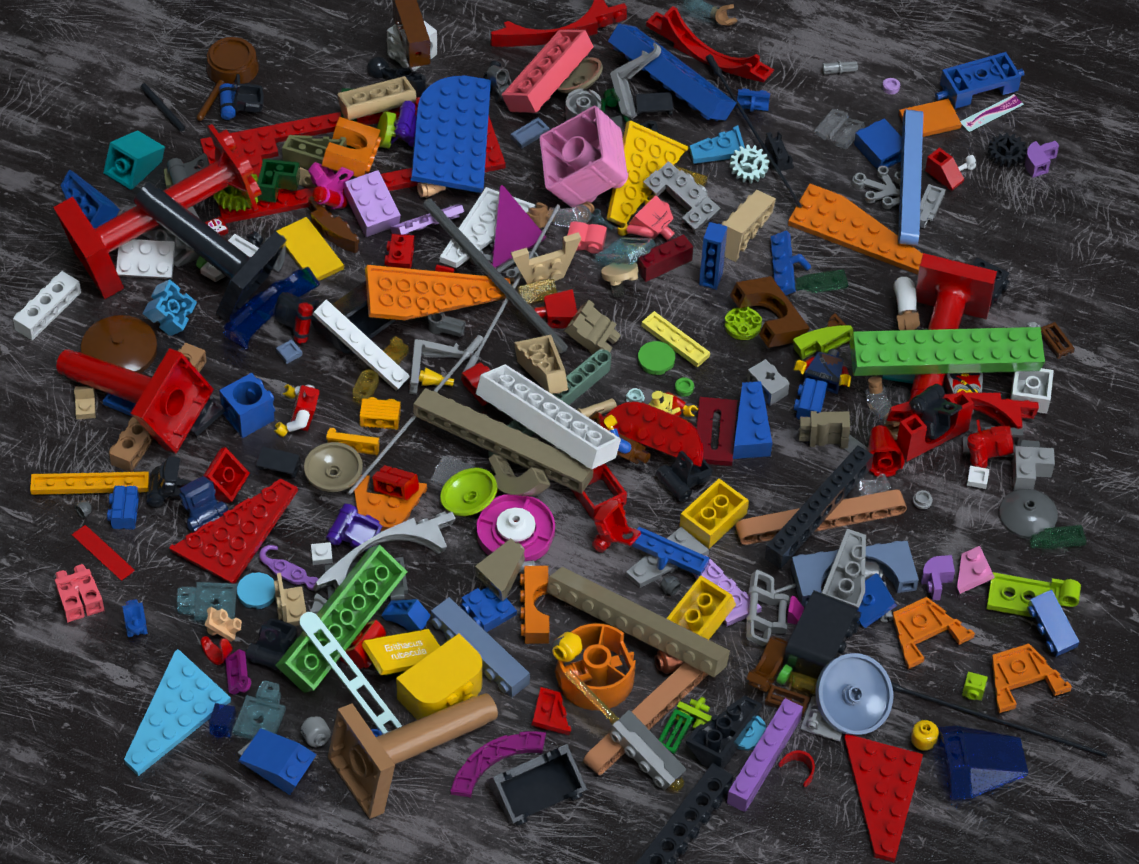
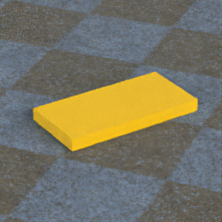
(310, 249)

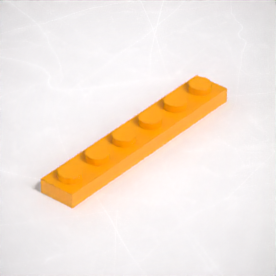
(87, 482)

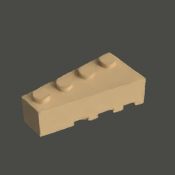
(746, 222)
(542, 362)

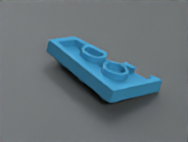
(718, 147)

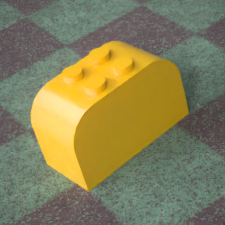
(441, 678)

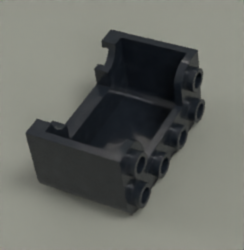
(821, 634)

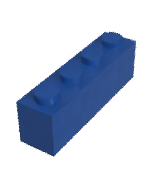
(713, 255)

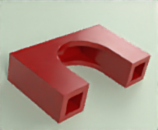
(912, 430)

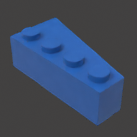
(753, 429)

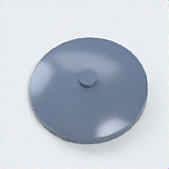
(854, 694)

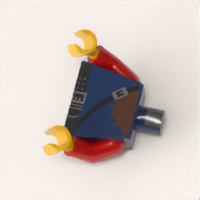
(825, 368)

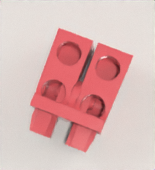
(73, 587)

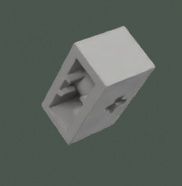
(773, 384)

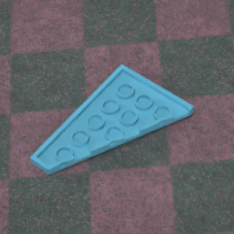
(177, 709)

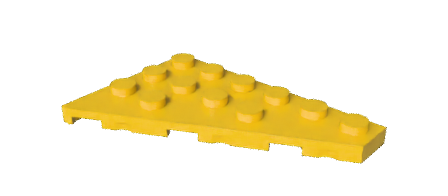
(644, 154)

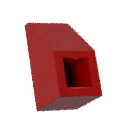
(944, 169)

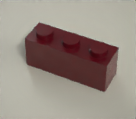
(665, 258)

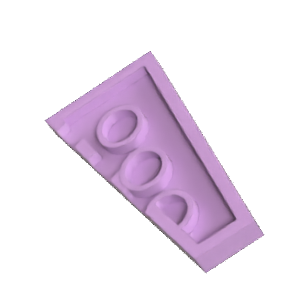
(422, 221)
(742, 599)

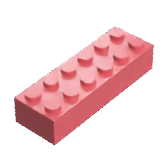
(547, 71)

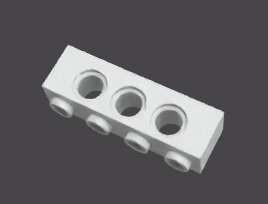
(46, 305)

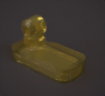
(397, 350)

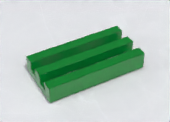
(673, 750)

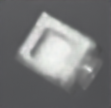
(869, 487)

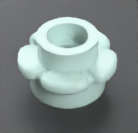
(635, 393)

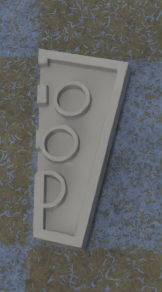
(646, 569)

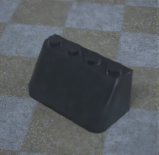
(355, 309)

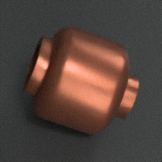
(666, 662)

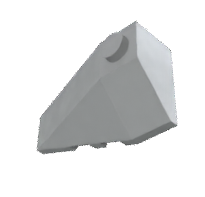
(847, 574)

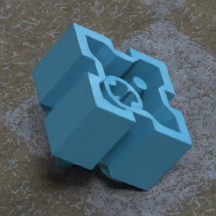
(169, 307)

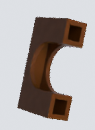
(768, 294)

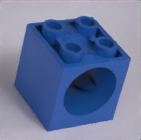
(246, 417)

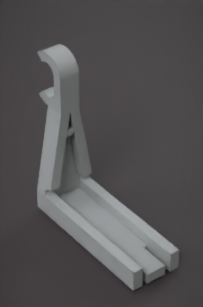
(622, 74)
(429, 349)

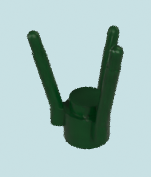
(611, 99)

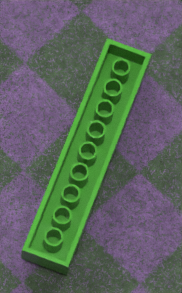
(946, 351)

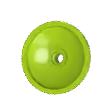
(469, 491)

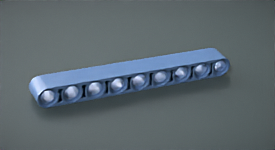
(910, 177)

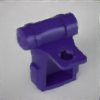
(406, 123)
(353, 527)

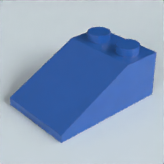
(277, 759)

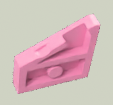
(973, 570)

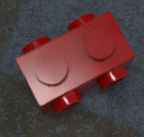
(400, 251)

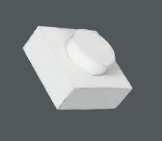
(978, 477)
(321, 553)

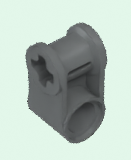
(500, 83)

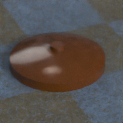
(122, 342)

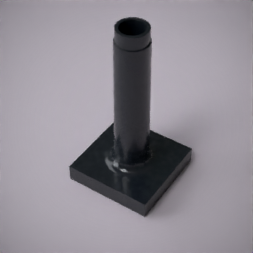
(244, 271)

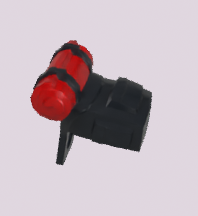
(295, 314)

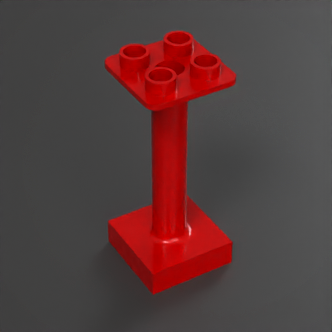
(94, 245)

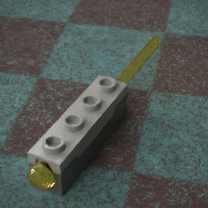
(638, 742)

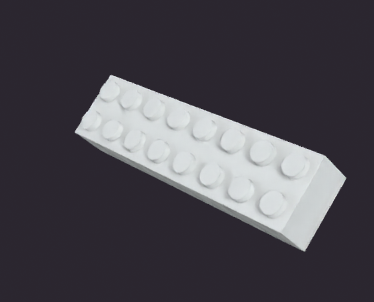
(548, 416)

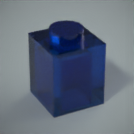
(222, 720)

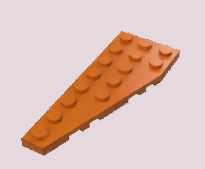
(844, 223)
(419, 293)

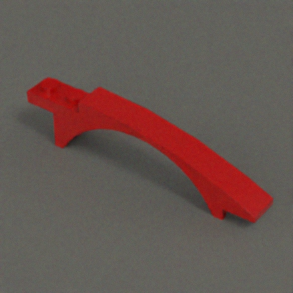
(597, 16)
(674, 28)
(1006, 412)

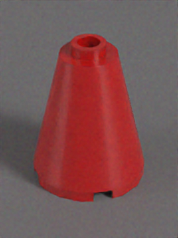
(886, 452)

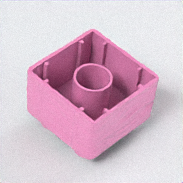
(583, 157)

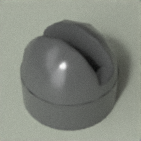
(83, 508)

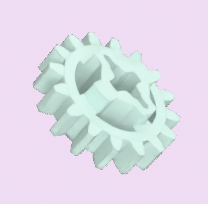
(749, 164)

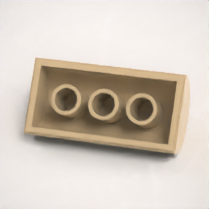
(376, 98)

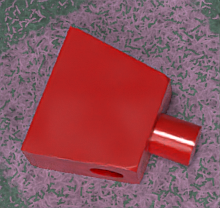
(558, 309)

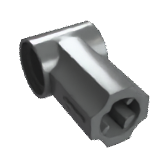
(440, 323)

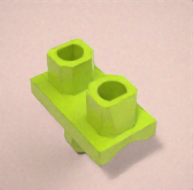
(696, 712)

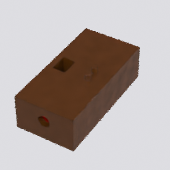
(412, 32)

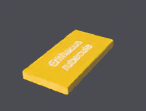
(400, 651)

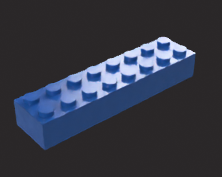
(673, 73)

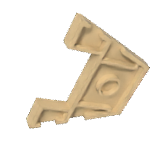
(549, 265)

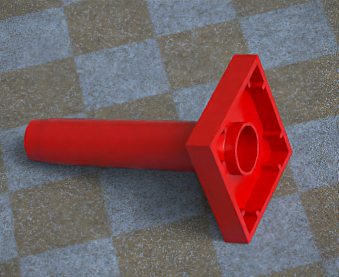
(953, 291)
(164, 403)

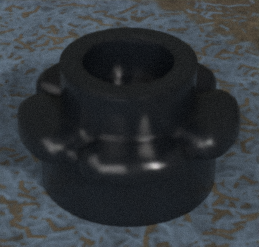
(255, 239)

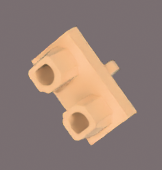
(221, 624)

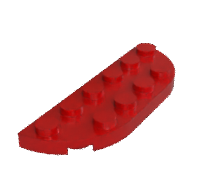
(657, 430)

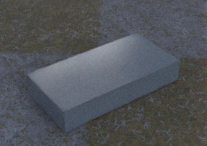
(529, 133)

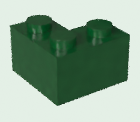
(276, 176)

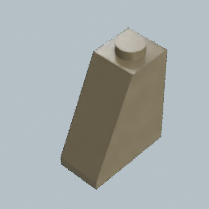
(501, 568)

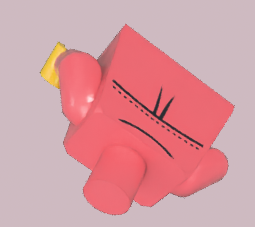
(650, 220)

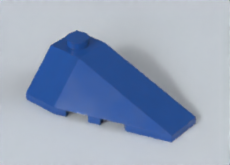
(92, 202)

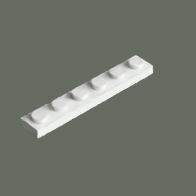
(361, 345)

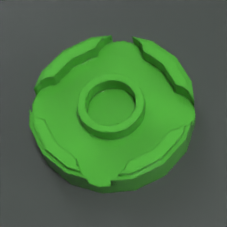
(656, 357)

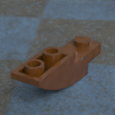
(332, 228)

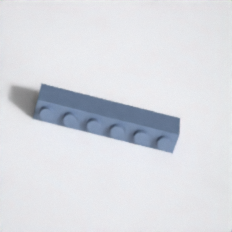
(496, 661)

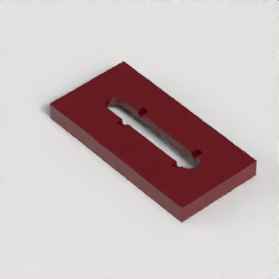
(728, 411)

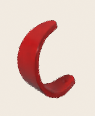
(214, 653)
(804, 757)

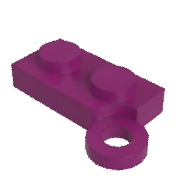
(237, 673)

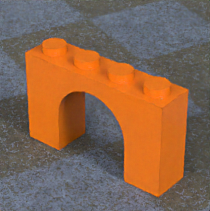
(359, 136)

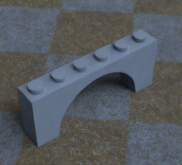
(893, 559)

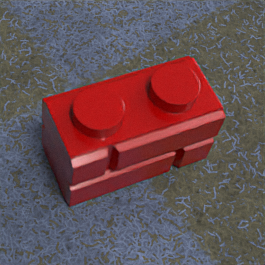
(395, 482)

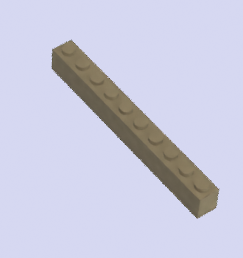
(502, 439)
(638, 621)

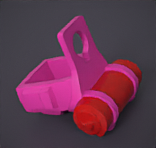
(329, 185)

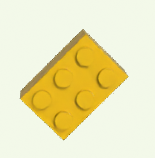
(714, 513)
(703, 608)

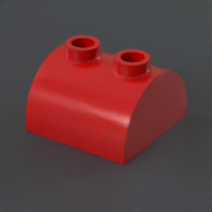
(226, 475)
(355, 650)

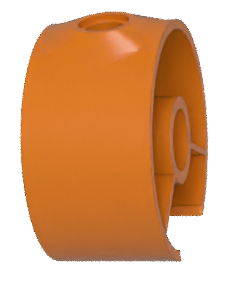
(598, 667)

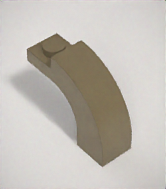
(529, 484)

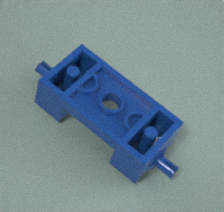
(963, 80)

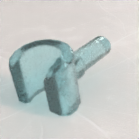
(597, 218)

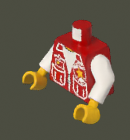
(303, 408)

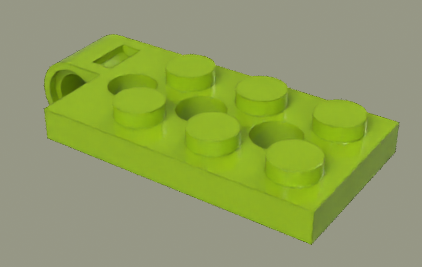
(1065, 591)

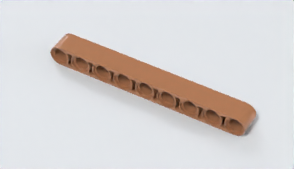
(848, 512)
(649, 712)

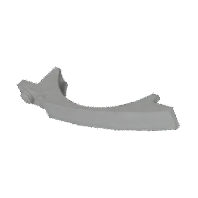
(424, 532)

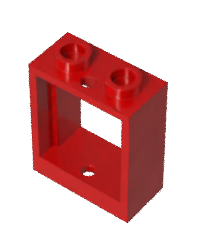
(604, 473)

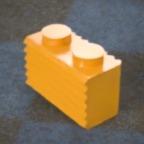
(380, 413)

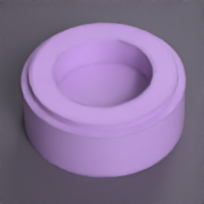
(891, 86)

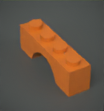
(536, 623)

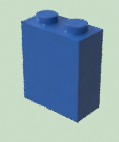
(879, 144)

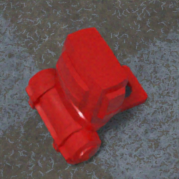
(989, 444)
(611, 526)

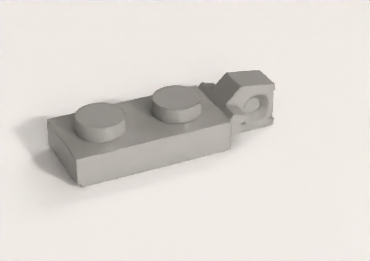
(930, 204)

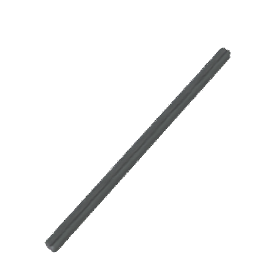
(493, 274)

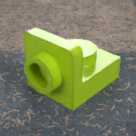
(974, 686)

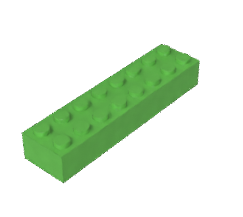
(344, 616)

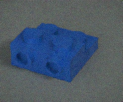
(487, 608)

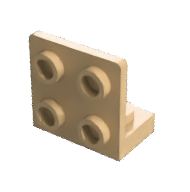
(289, 602)

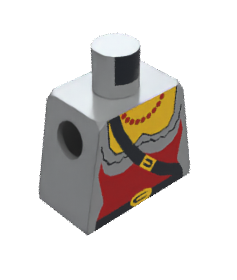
(964, 381)

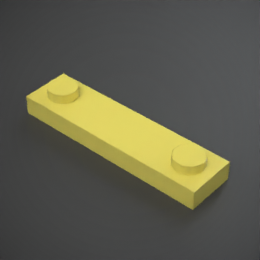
(676, 339)

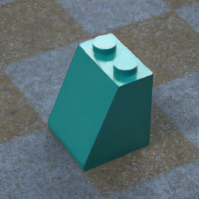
(132, 158)

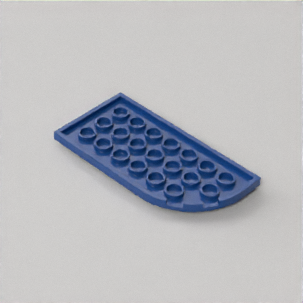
(452, 133)

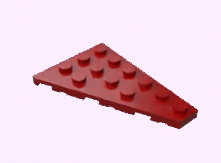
(234, 538)
(885, 789)

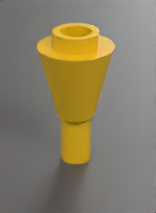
(430, 377)

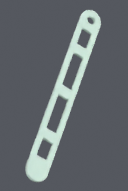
(310, 624)

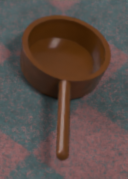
(224, 61)

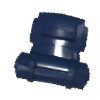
(201, 503)

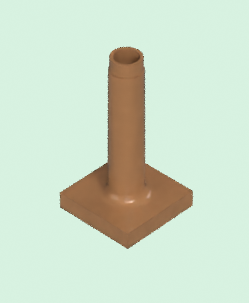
(369, 761)

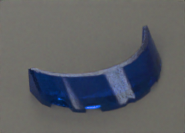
(262, 306)

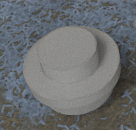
(922, 499)

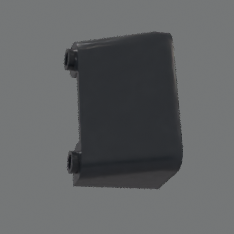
(537, 784)

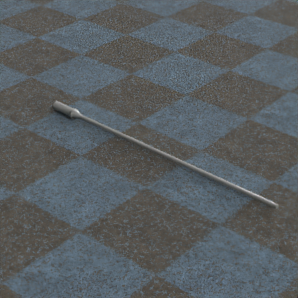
(467, 353)
(475, 357)

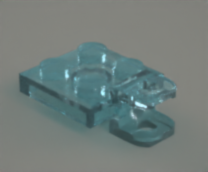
(202, 595)
(264, 705)

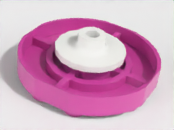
(518, 518)

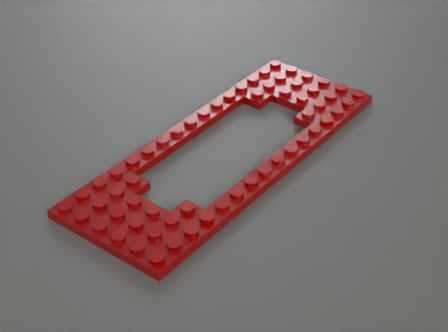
(261, 144)

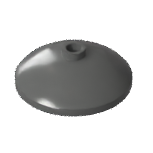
(1026, 520)

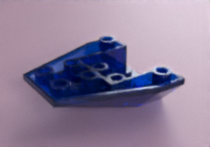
(980, 760)

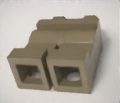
(592, 328)
(825, 428)

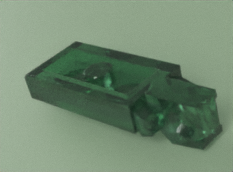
(822, 281)
(1059, 537)

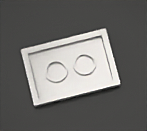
(146, 259)

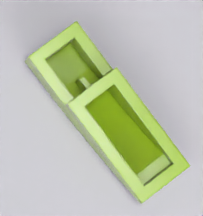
(822, 340)

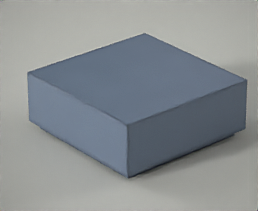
(289, 351)

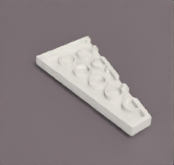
(477, 227)

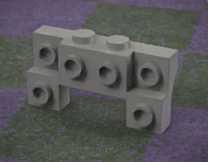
(686, 192)

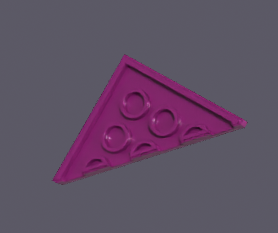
(512, 229)

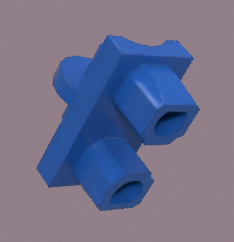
(753, 99)
(134, 618)

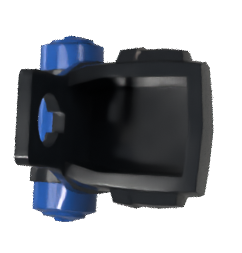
(240, 98)

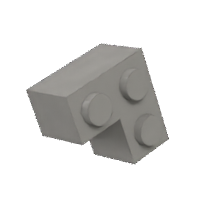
(1031, 463)

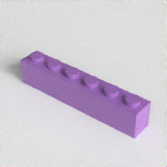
(764, 755)

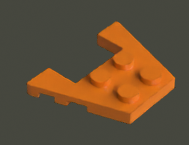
(385, 508)
(922, 621)
(1019, 668)

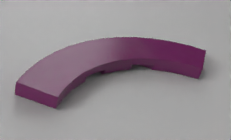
(492, 753)

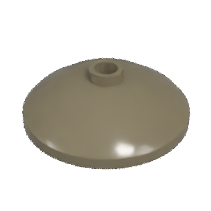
(582, 76)
(333, 459)

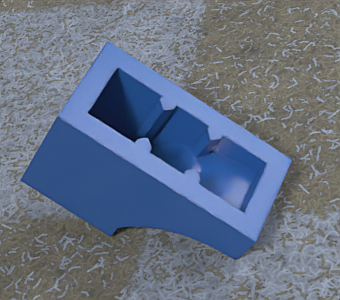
(407, 613)

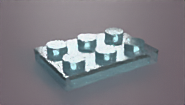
(625, 250)

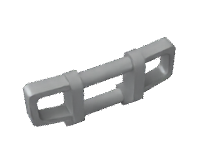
(768, 597)

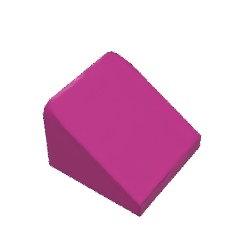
(795, 611)

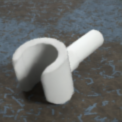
(970, 163)

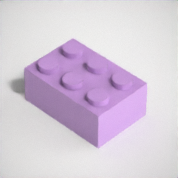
(371, 203)

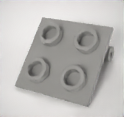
(816, 723)

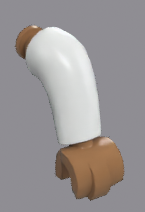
(906, 300)

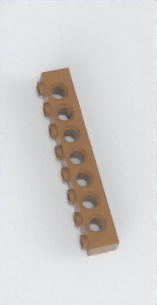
(135, 435)

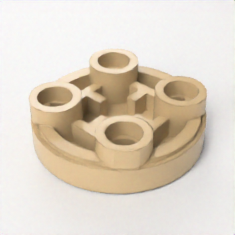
(619, 272)

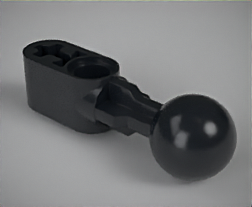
(379, 68)

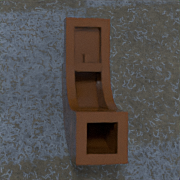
(769, 665)

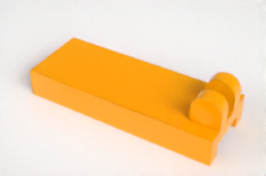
(361, 444)

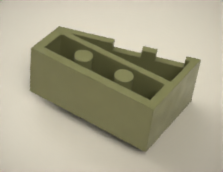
(308, 149)

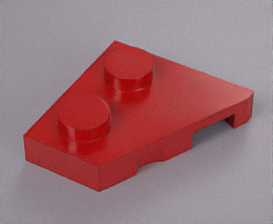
(550, 712)

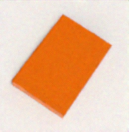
(937, 117)

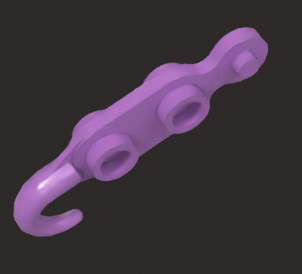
(288, 570)

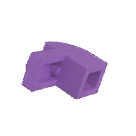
(1039, 157)
(938, 571)

